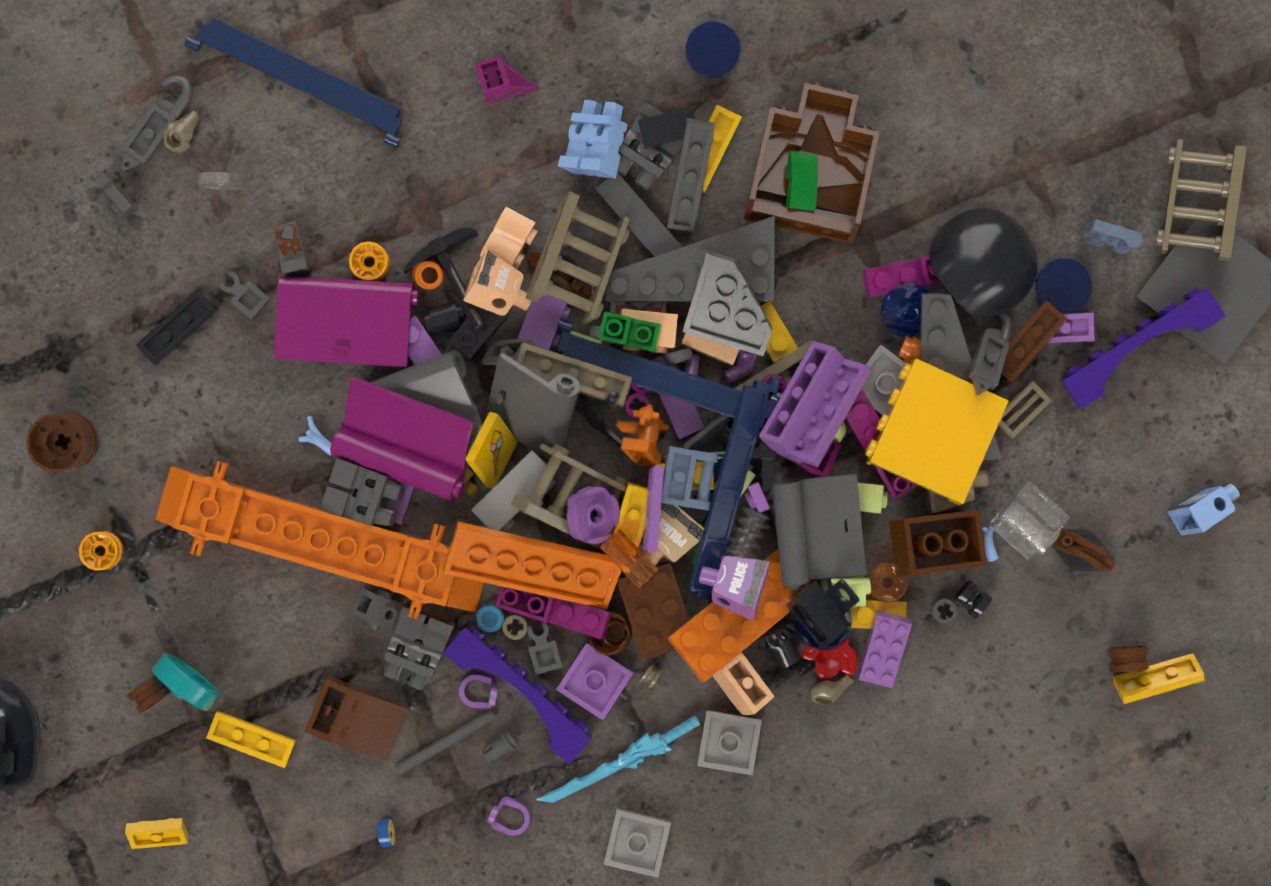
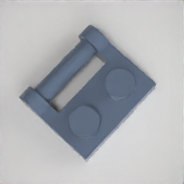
(1120, 238)
(679, 477)

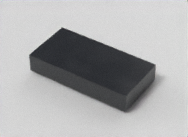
(664, 127)

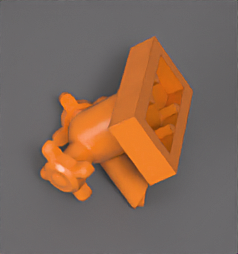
(643, 448)

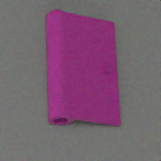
(344, 320)
(404, 439)

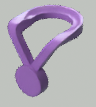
(484, 678)
(493, 817)

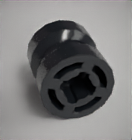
(972, 599)

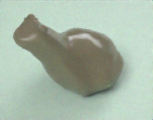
(179, 133)
(828, 691)

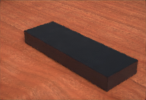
(177, 327)

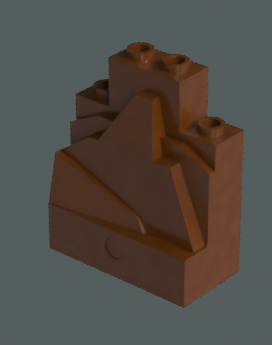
(843, 158)

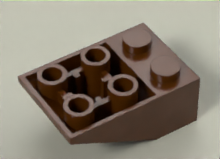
(355, 718)

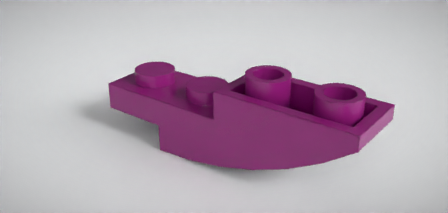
(883, 279)
(863, 423)
(560, 612)

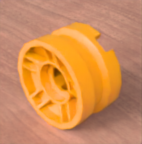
(365, 251)
(93, 559)

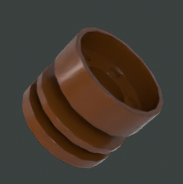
(47, 436)

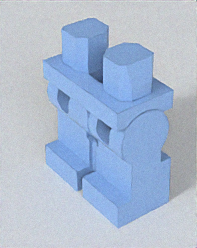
(595, 140)

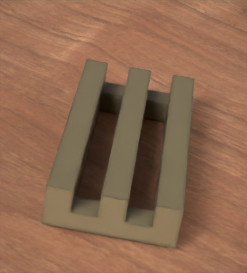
(1004, 426)

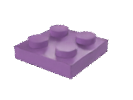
(594, 681)

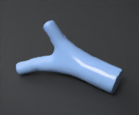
(316, 437)
(990, 550)

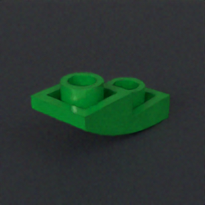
(803, 180)
(630, 332)

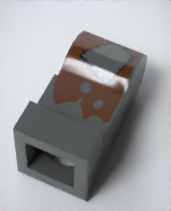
(291, 249)

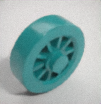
(185, 682)

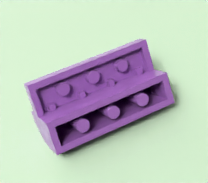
(814, 405)

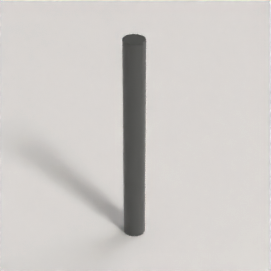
(445, 742)

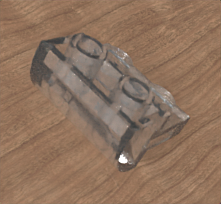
(1030, 521)

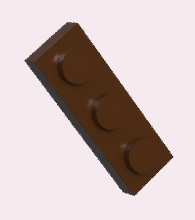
(1032, 340)

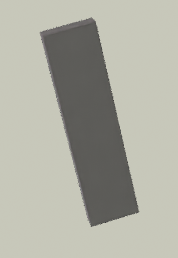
(690, 175)
(642, 220)

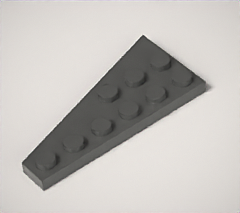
(676, 273)
(945, 346)

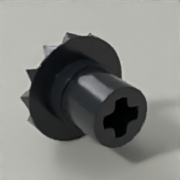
(780, 642)

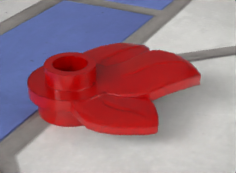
(831, 661)

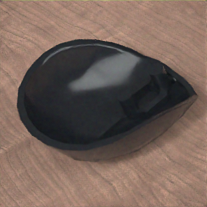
(984, 261)
(18, 737)

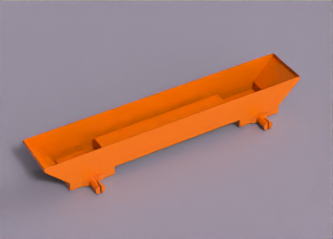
(306, 535)

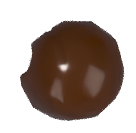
(616, 638)

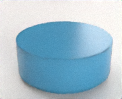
(490, 618)

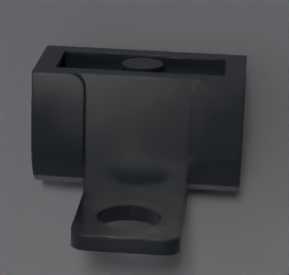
(824, 611)

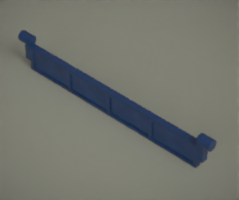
(300, 76)
(657, 376)
(731, 481)

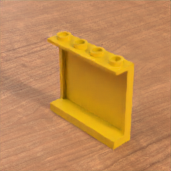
(936, 430)

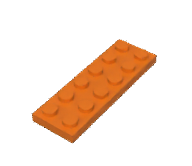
(531, 565)
(720, 635)

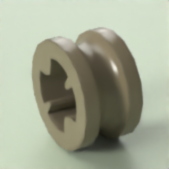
(509, 620)
(651, 674)

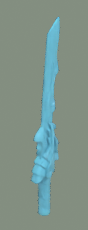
(635, 754)

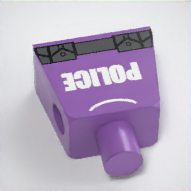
(737, 584)

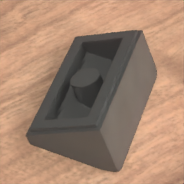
(508, 347)
(708, 437)

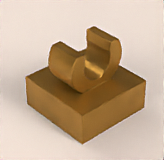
(470, 488)

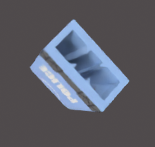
(1204, 509)

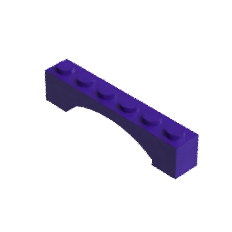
(1087, 382)
(566, 735)

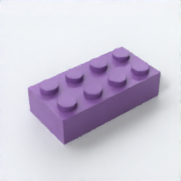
(884, 649)

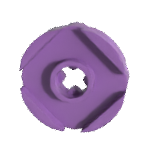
(579, 512)

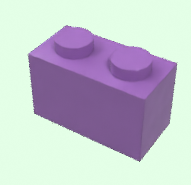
(542, 322)

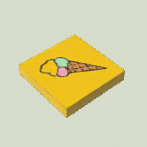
(491, 450)

